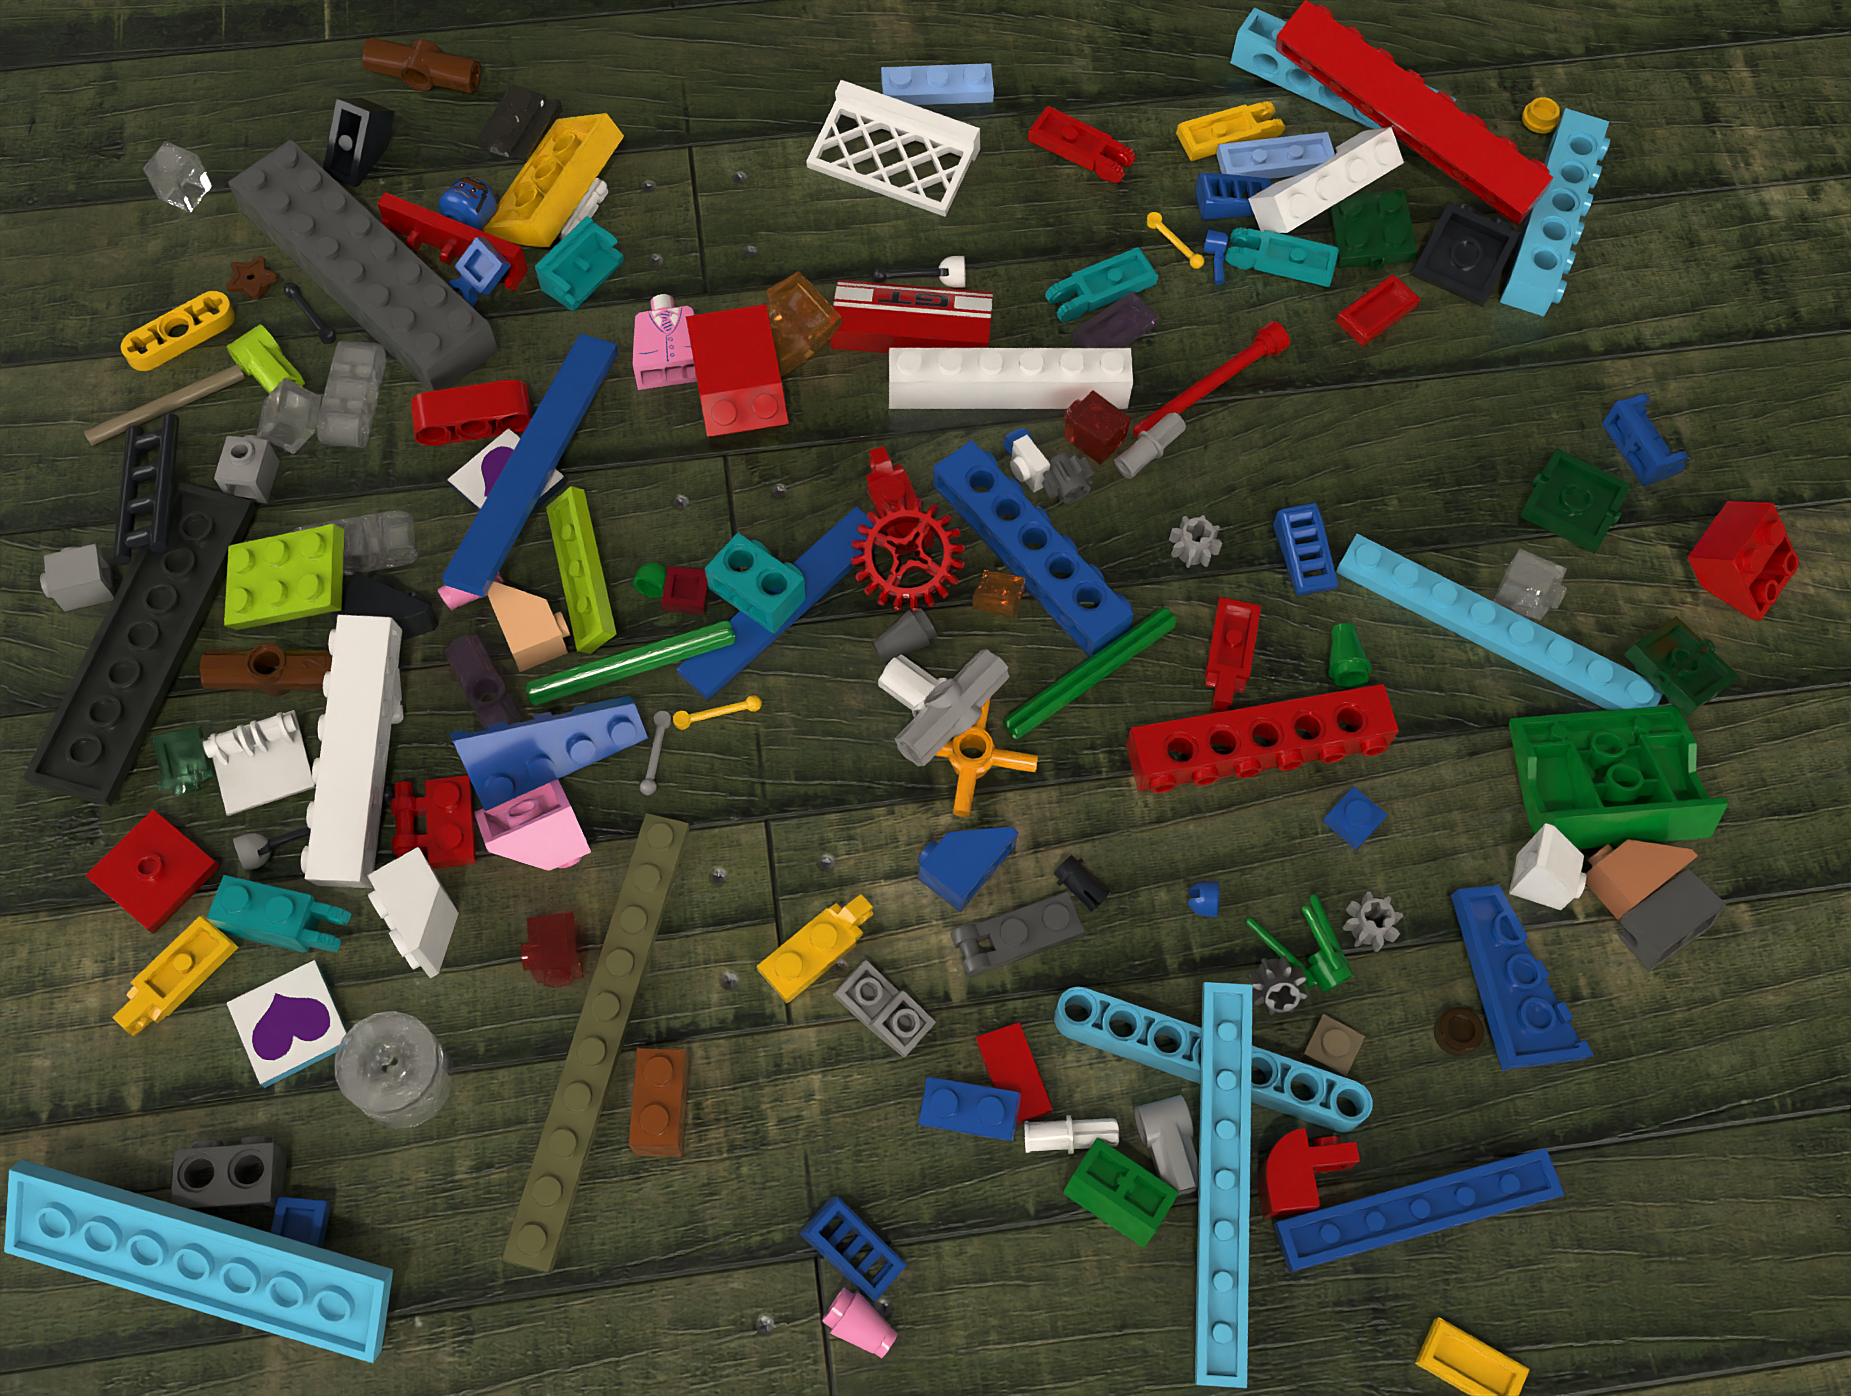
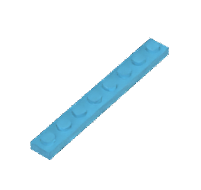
(1496, 627)
(1224, 1186)

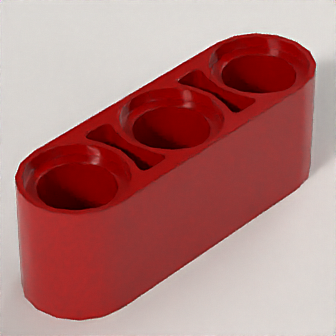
(470, 412)

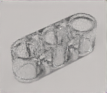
(351, 394)
(376, 541)

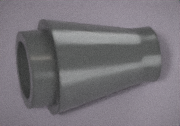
(906, 635)

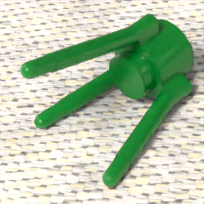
(1328, 965)

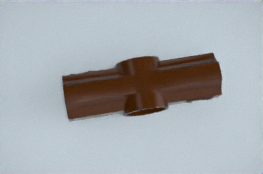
(421, 65)
(248, 667)

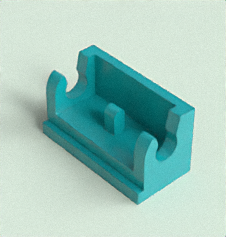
(578, 264)

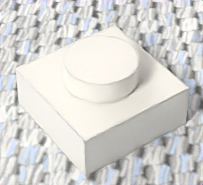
(1028, 463)

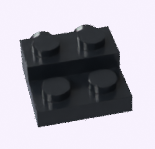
(1466, 253)

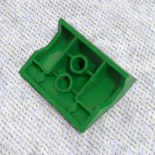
(1613, 776)

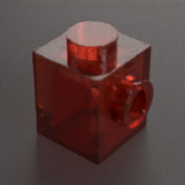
(1096, 426)
(553, 949)

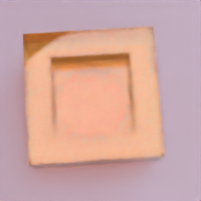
(999, 593)

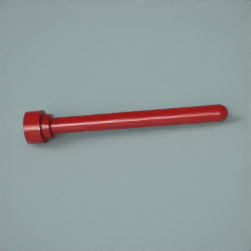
(1269, 341)

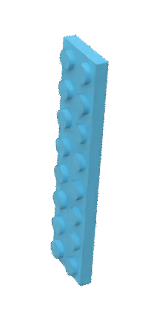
(197, 1260)

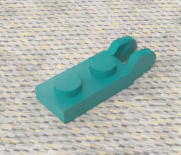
(1282, 255)
(1102, 284)

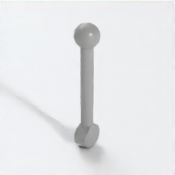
(662, 721)

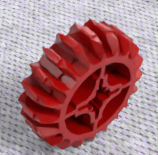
(890, 544)

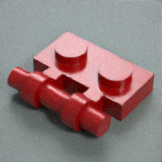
(449, 821)

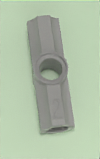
(952, 707)

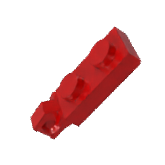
(889, 485)
(1231, 650)

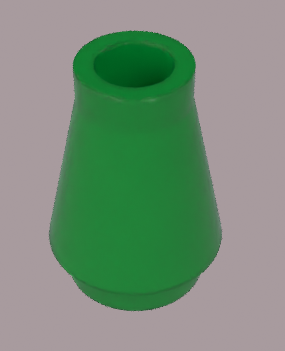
(1348, 659)

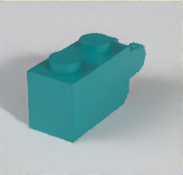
(274, 916)

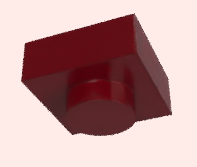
(685, 591)

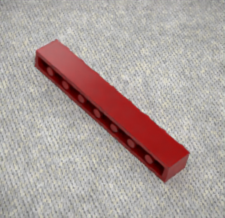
(1418, 115)

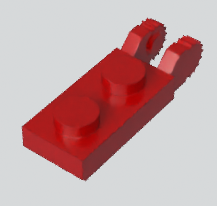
(1081, 144)

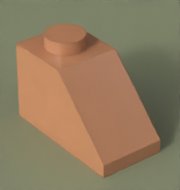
(1633, 872)

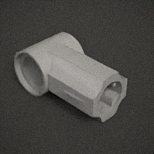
(1167, 1132)

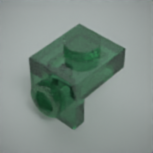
(182, 760)

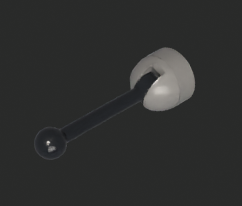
(256, 849)

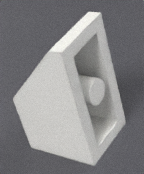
(1548, 870)

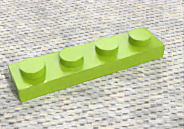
(581, 570)

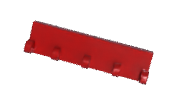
(445, 234)

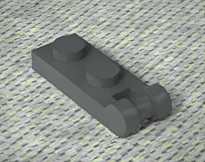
(1018, 934)

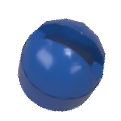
(1205, 898)

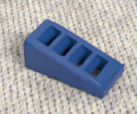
(1223, 206)
(1300, 524)
(826, 1247)

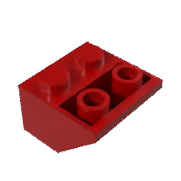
(1745, 557)

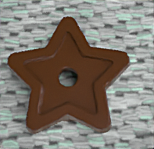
(255, 287)

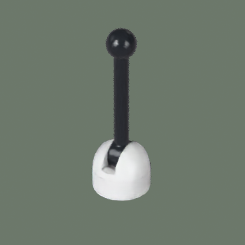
(950, 272)

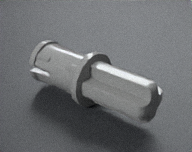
(1149, 445)

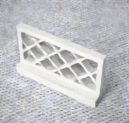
(909, 122)

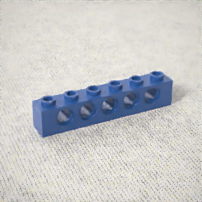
(1088, 628)

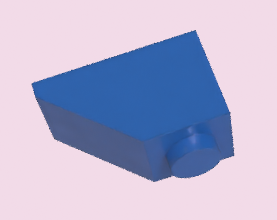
(964, 862)

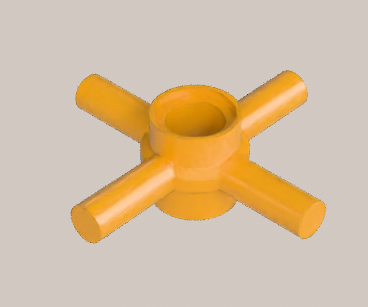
(972, 769)

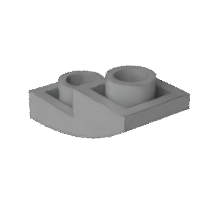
(883, 1008)

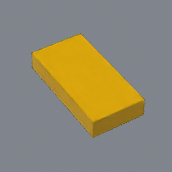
(1469, 1362)

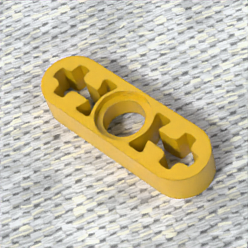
(173, 346)

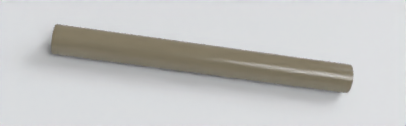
(164, 404)

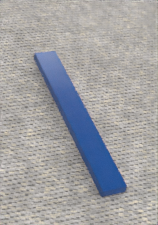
(530, 466)

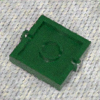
(1373, 229)
(1575, 500)
(1679, 667)

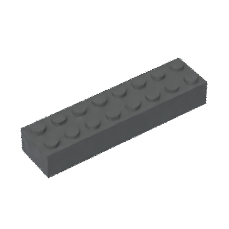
(364, 267)

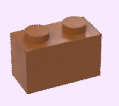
(659, 1102)

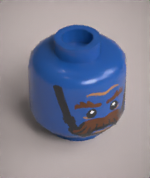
(469, 202)

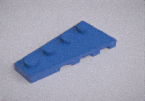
(529, 754)
(1518, 1002)

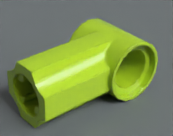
(262, 357)

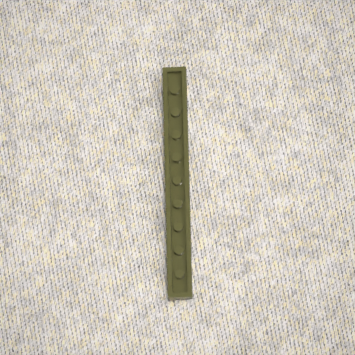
(596, 1046)

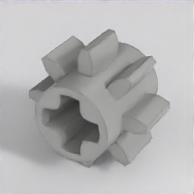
(1195, 530)
(1379, 912)

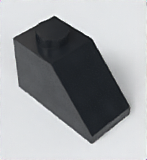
(356, 139)

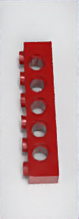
(1362, 708)

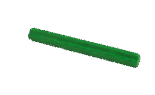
(630, 662)
(1089, 673)

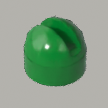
(650, 579)

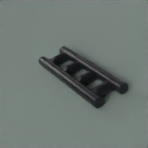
(159, 501)

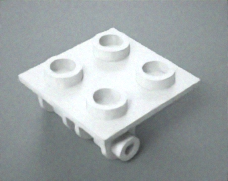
(260, 762)

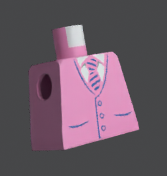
(662, 345)

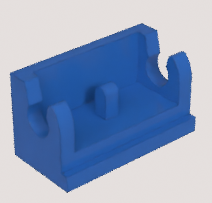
(1641, 442)

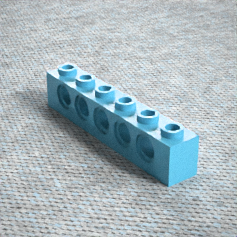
(1257, 54)
(1554, 221)

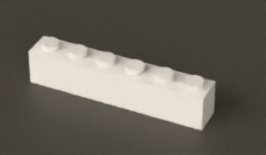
(1007, 377)
(353, 752)

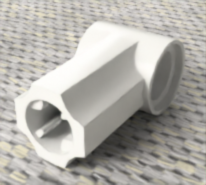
(908, 683)

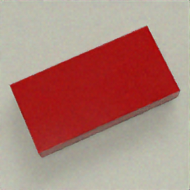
(1377, 310)
(1014, 1069)

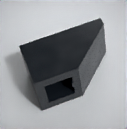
(380, 599)

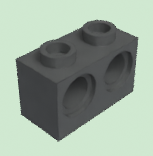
(228, 1188)

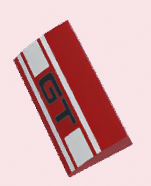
(909, 317)

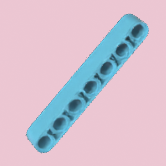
(1186, 1062)

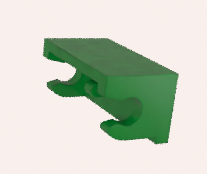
(1120, 1193)

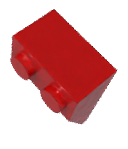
(737, 371)

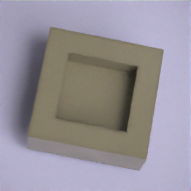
(1332, 1046)

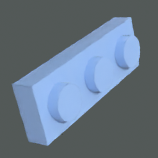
(939, 84)
(1275, 156)

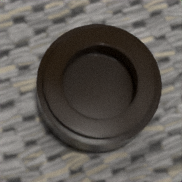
(1458, 1031)

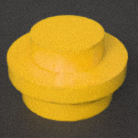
(1541, 115)

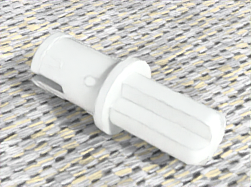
(1069, 1134)

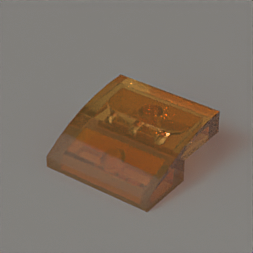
(799, 321)

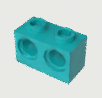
(749, 588)

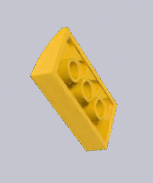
(554, 180)

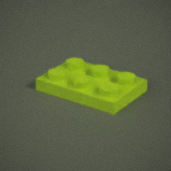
(284, 577)

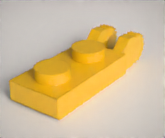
(1239, 124)

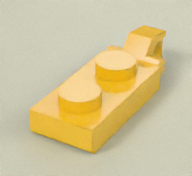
(815, 948)
(174, 975)

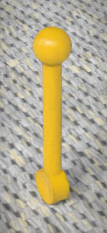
(1154, 221)
(683, 720)

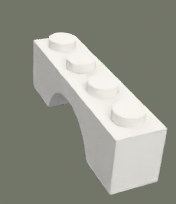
(1310, 193)

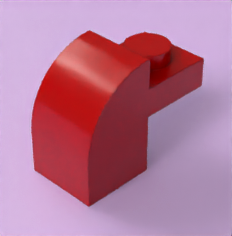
(1288, 1172)

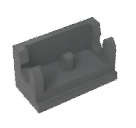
(1670, 919)

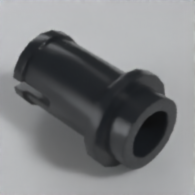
(1081, 882)

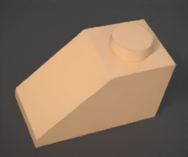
(528, 625)

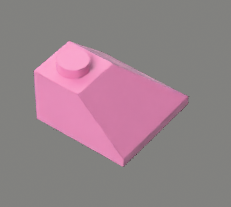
(535, 829)

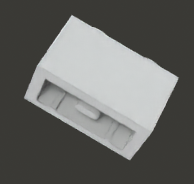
(415, 909)

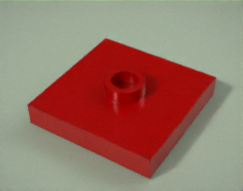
(153, 871)

